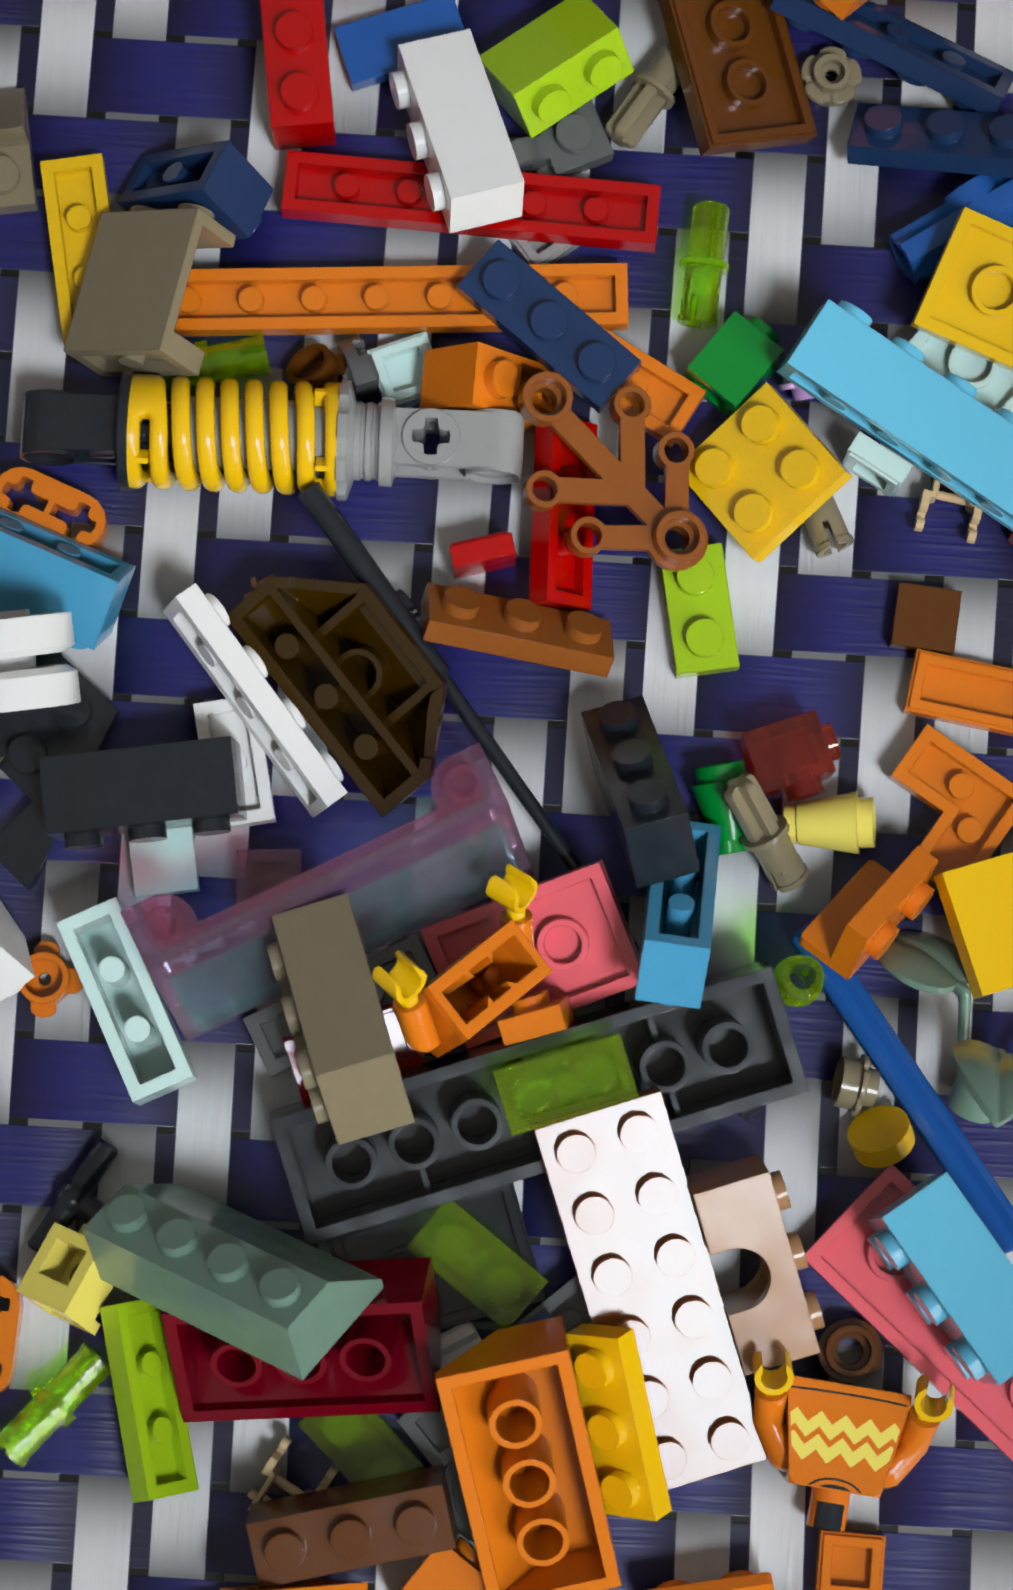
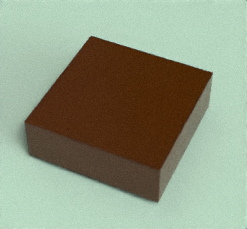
(925, 618)

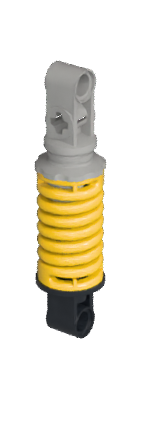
(264, 441)

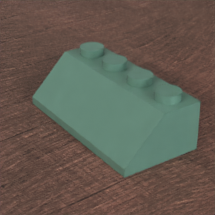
(228, 1273)

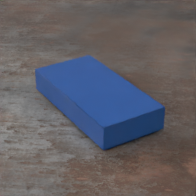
(372, 43)

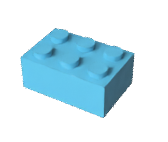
(955, 1274)

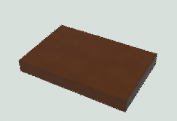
(738, 74)

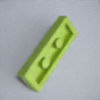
(147, 1402)

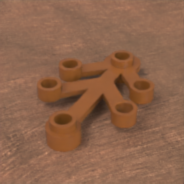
(620, 479)

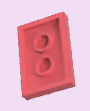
(575, 931)

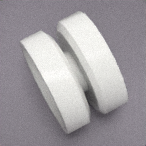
(21, 681)

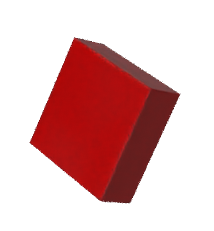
(482, 554)

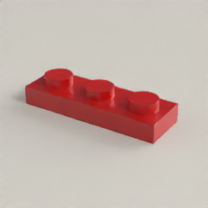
(556, 574)

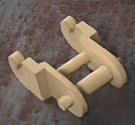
(929, 496)
(272, 1471)

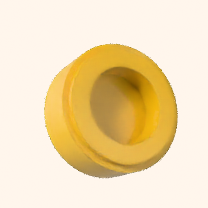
(881, 1136)

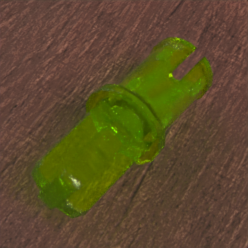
(704, 265)

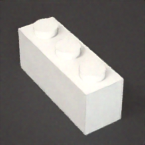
(457, 131)

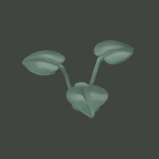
(984, 1073)

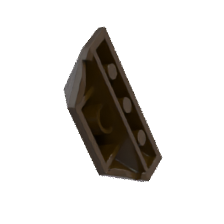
(350, 678)

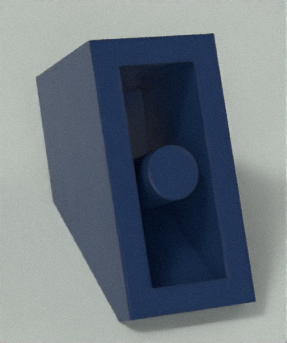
(206, 176)

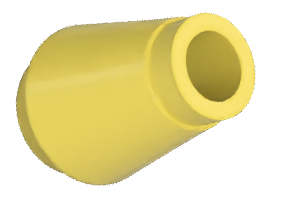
(834, 822)

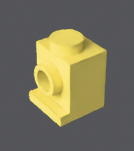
(66, 1279)

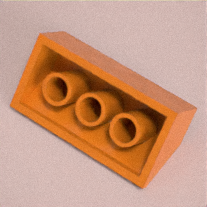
(527, 1462)

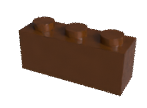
(351, 1526)

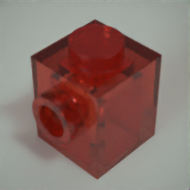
(791, 756)

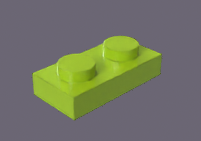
(701, 617)

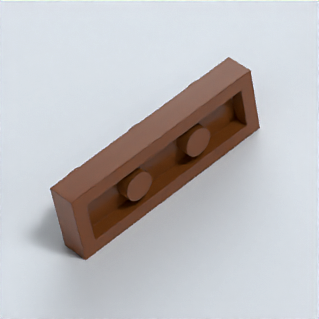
(517, 629)

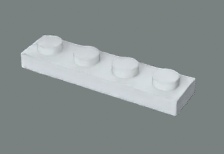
(242, 681)

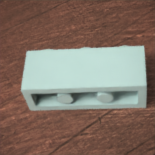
(126, 1003)

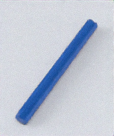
(918, 1100)

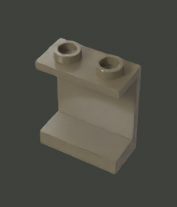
(137, 289)

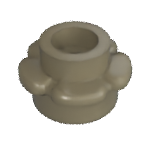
(827, 92)
(854, 1084)

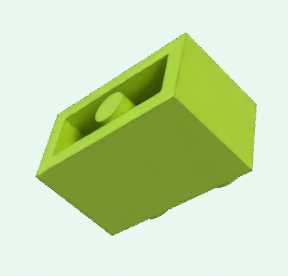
(556, 64)

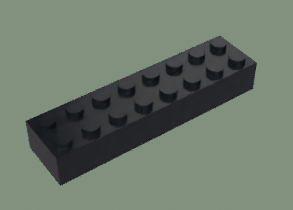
(703, 1060)

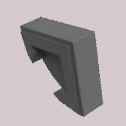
(359, 367)

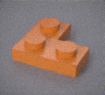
(966, 793)

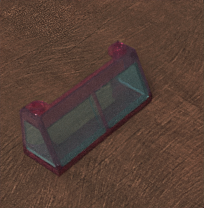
(394, 885)

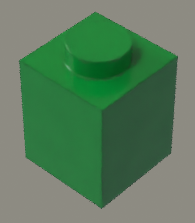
(736, 362)

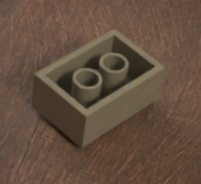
(337, 1020)

